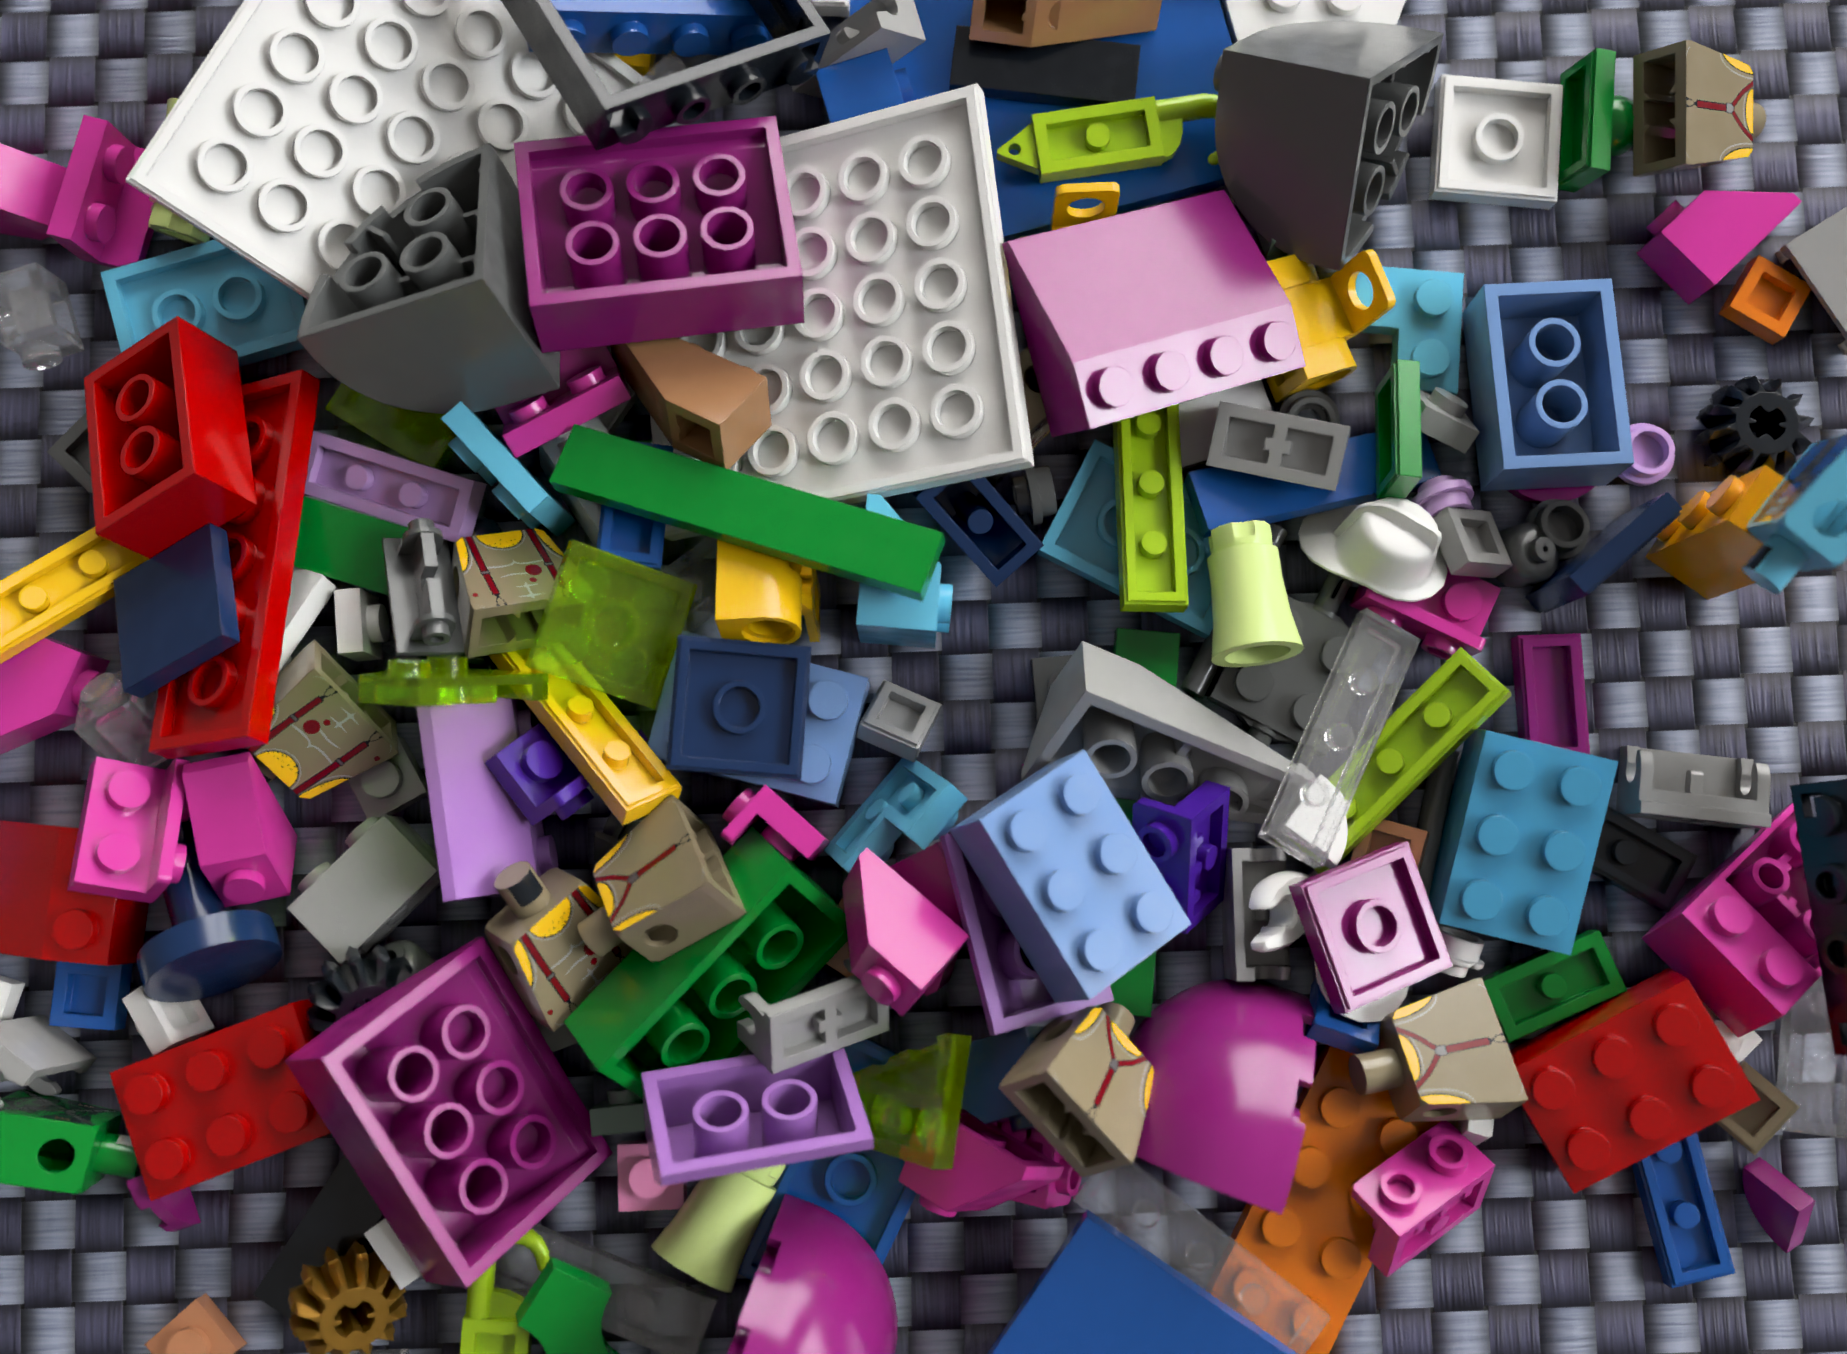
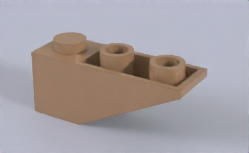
(1059, 21)
(697, 397)

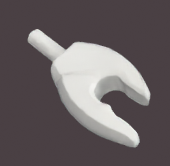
(1284, 922)

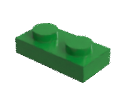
(1553, 985)

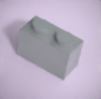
(367, 887)

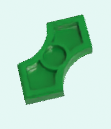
(566, 1310)

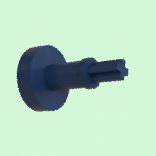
(207, 946)

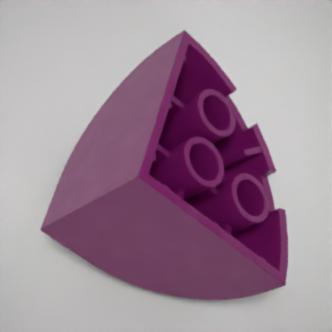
(1228, 1087)
(817, 1290)

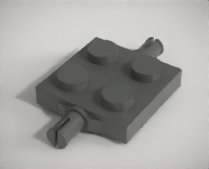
(1281, 695)

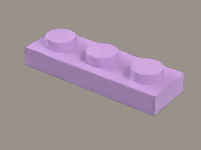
(392, 486)

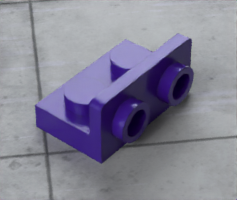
(541, 776)
(1188, 846)

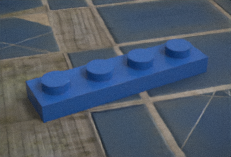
(662, 26)

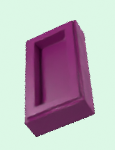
(1550, 690)

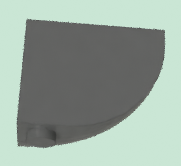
(1318, 126)
(435, 298)

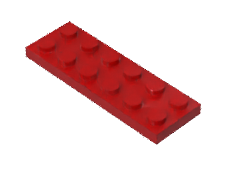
(233, 694)

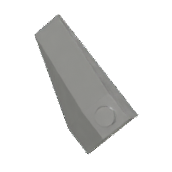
(1150, 737)

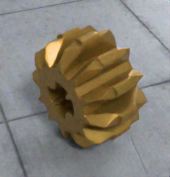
(345, 1303)

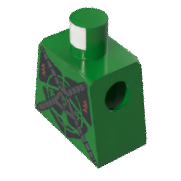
(61, 1143)

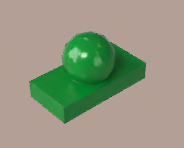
(1592, 120)

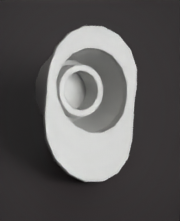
(1380, 545)

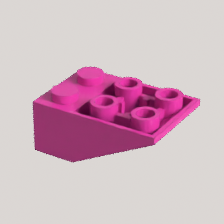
(1746, 931)

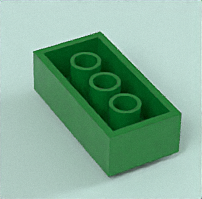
(689, 1003)

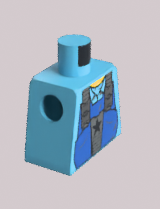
(1803, 518)

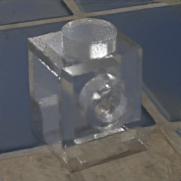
(37, 317)

